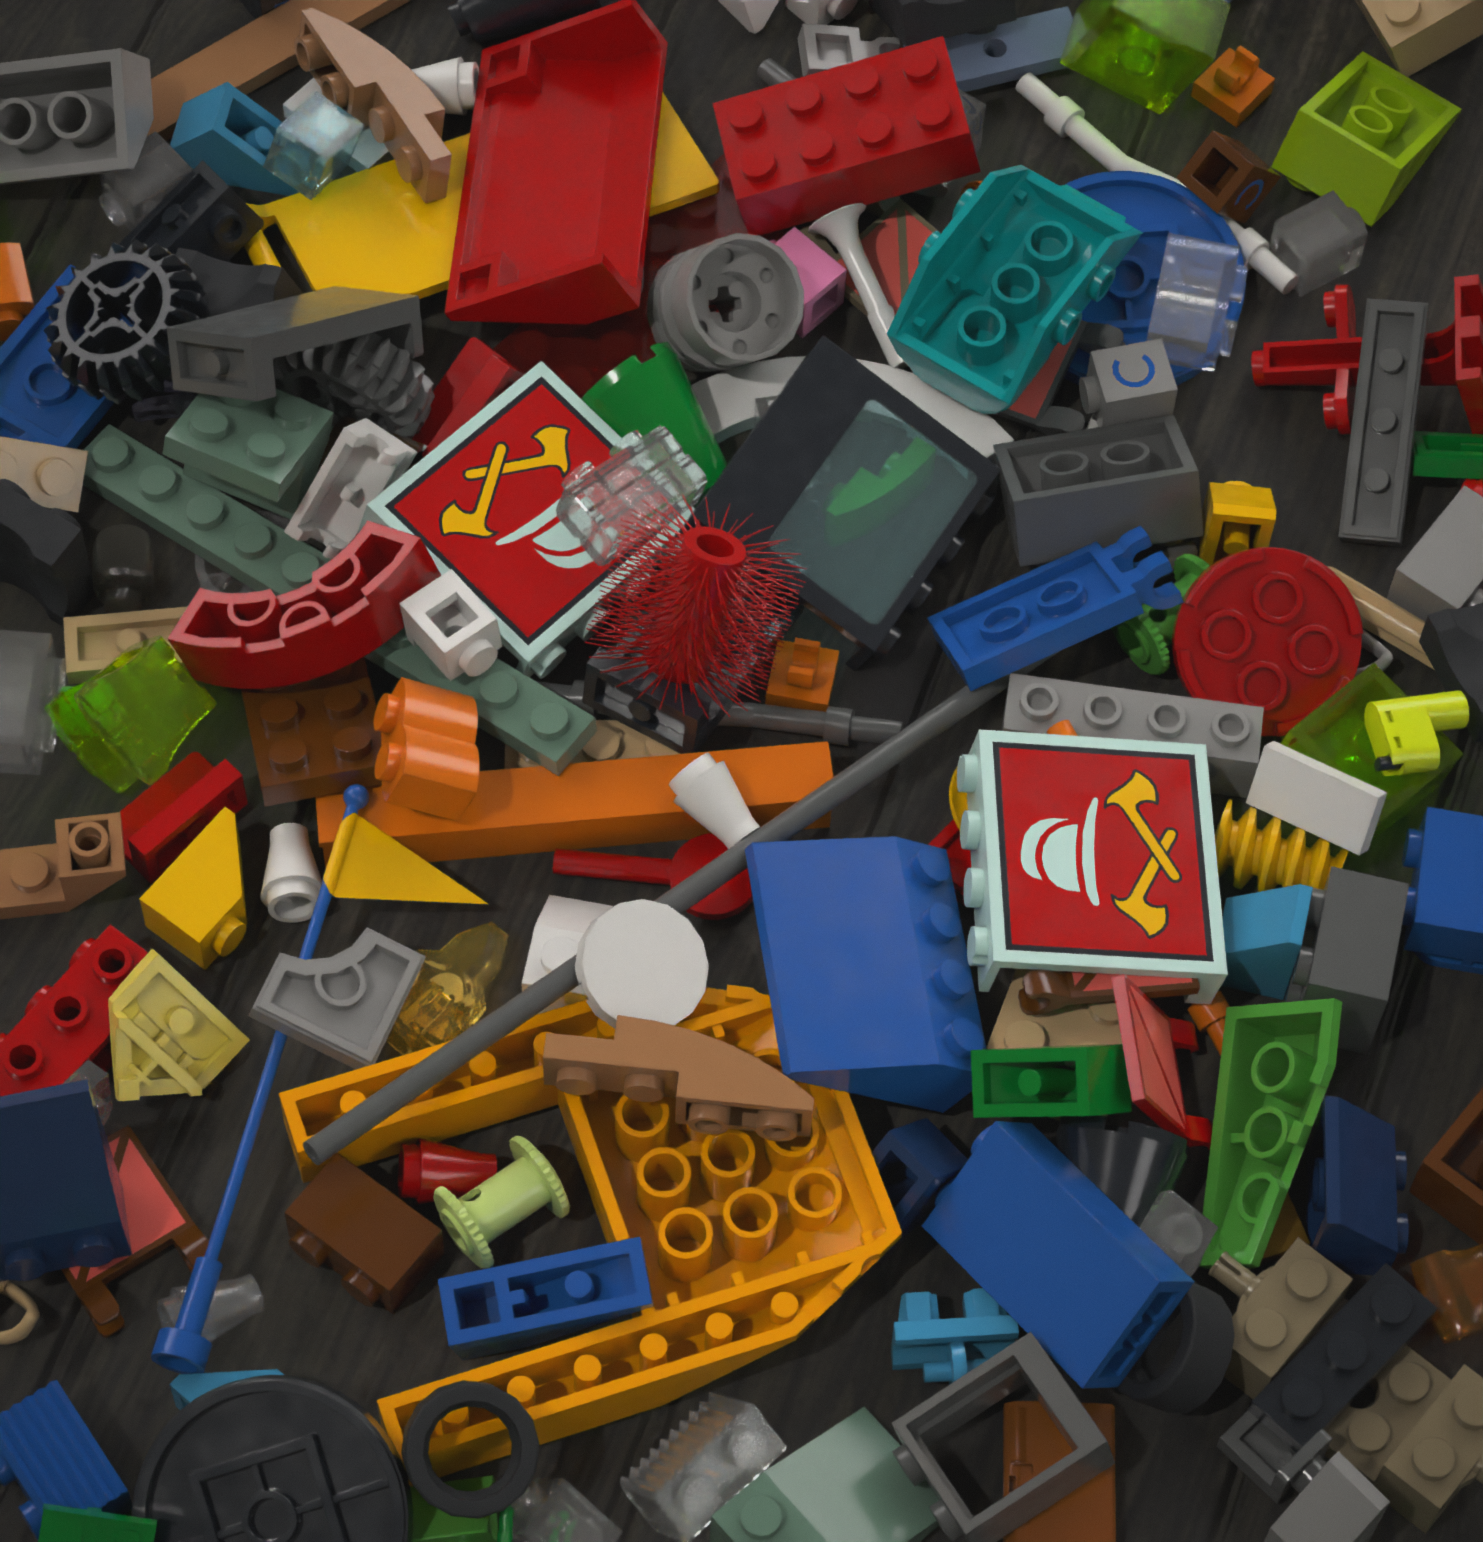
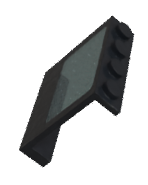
(859, 490)

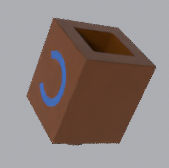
(1228, 177)

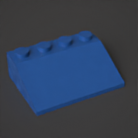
(867, 967)

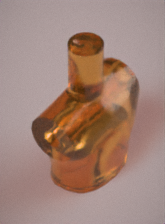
(1455, 1287)

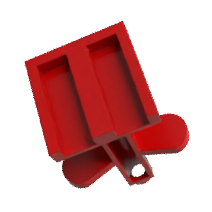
(1450, 356)

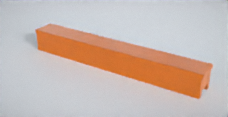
(586, 804)

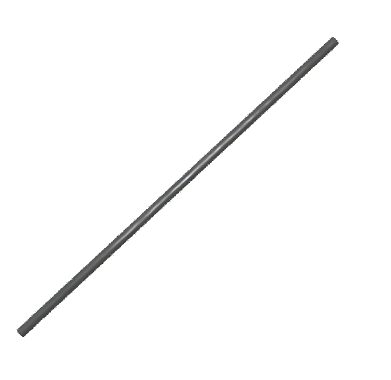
(680, 898)

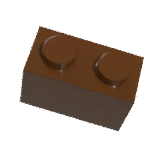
(363, 1235)

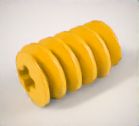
(1269, 855)

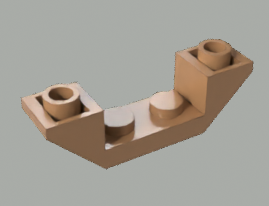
(65, 873)

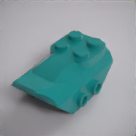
(1006, 285)

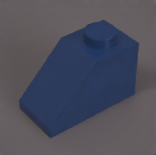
(914, 1167)

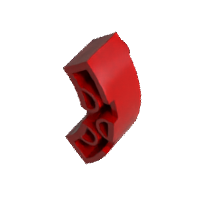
(312, 630)

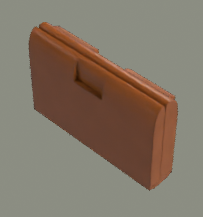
(1034, 1445)

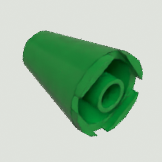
(655, 395)

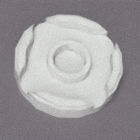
(642, 963)

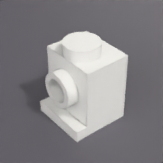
(452, 626)

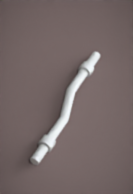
(1068, 120)

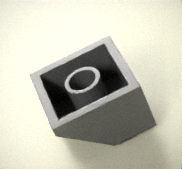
(1351, 951)

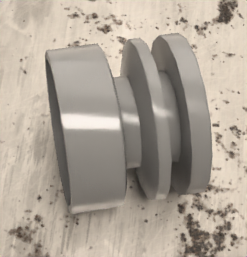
(755, 299)

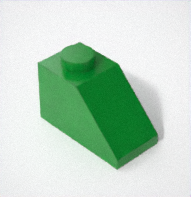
(1050, 1081)

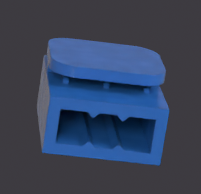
(1446, 890)

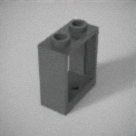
(969, 1396)

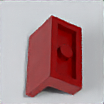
(466, 388)
(176, 811)

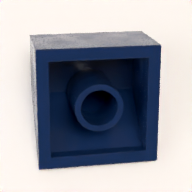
(1354, 1189)

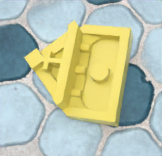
(166, 1034)

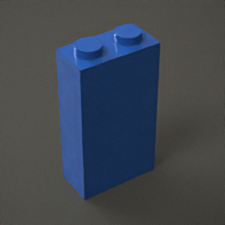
(1056, 1254)

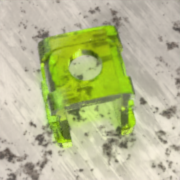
(130, 715)

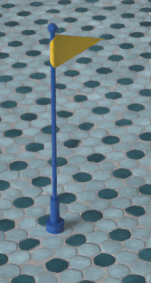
(360, 866)

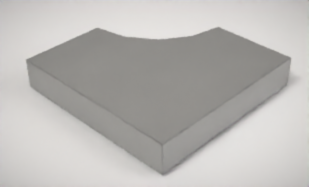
(340, 1001)

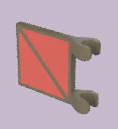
(891, 247)

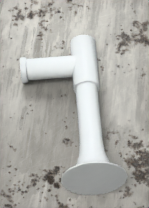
(842, 231)

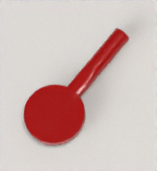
(690, 857)

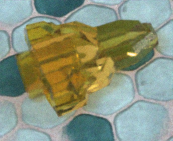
(449, 989)

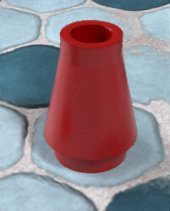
(434, 1164)

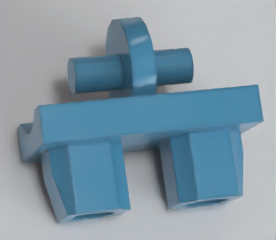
(951, 1345)

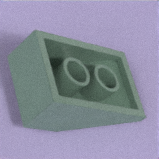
(832, 1491)

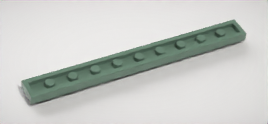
(267, 558)

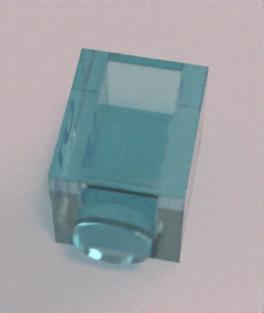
(313, 145)

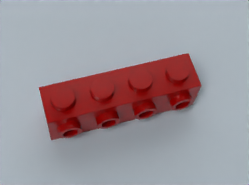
(70, 1019)

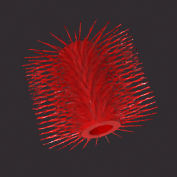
(695, 605)

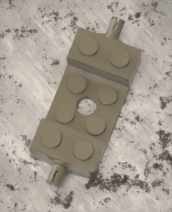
(1421, 1432)

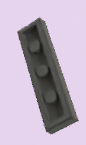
(1384, 422)

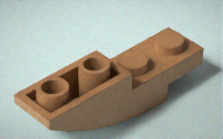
(380, 94)
(711, 1080)

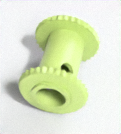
(501, 1202)

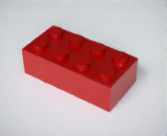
(846, 137)

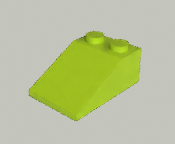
(1364, 136)

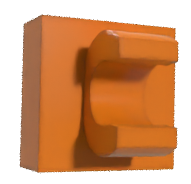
(1233, 85)
(802, 675)

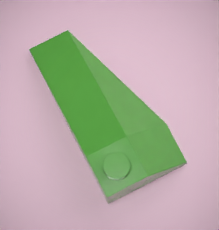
(1265, 1106)

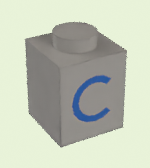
(1128, 383)

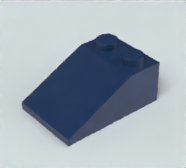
(57, 1184)

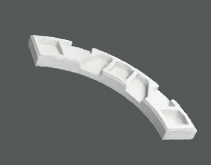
(731, 397)

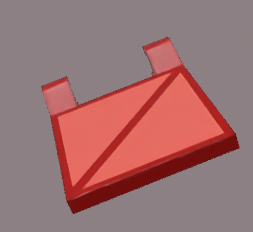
(1151, 1061)

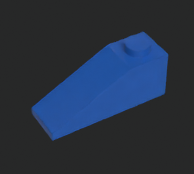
(543, 1297)

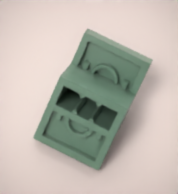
(252, 448)

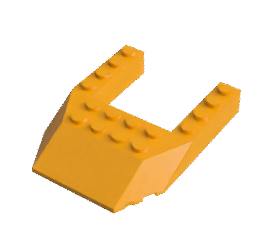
(734, 1227)

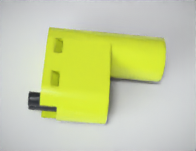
(1406, 727)

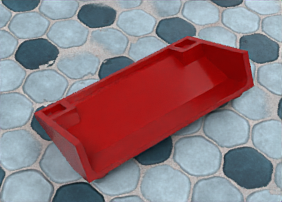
(560, 172)

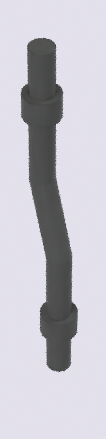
(835, 725)

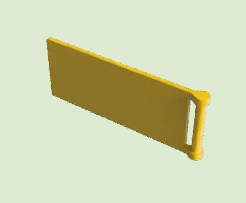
(384, 238)

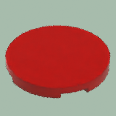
(1268, 635)

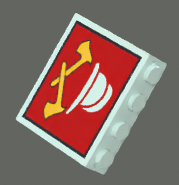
(491, 516)
(1091, 858)

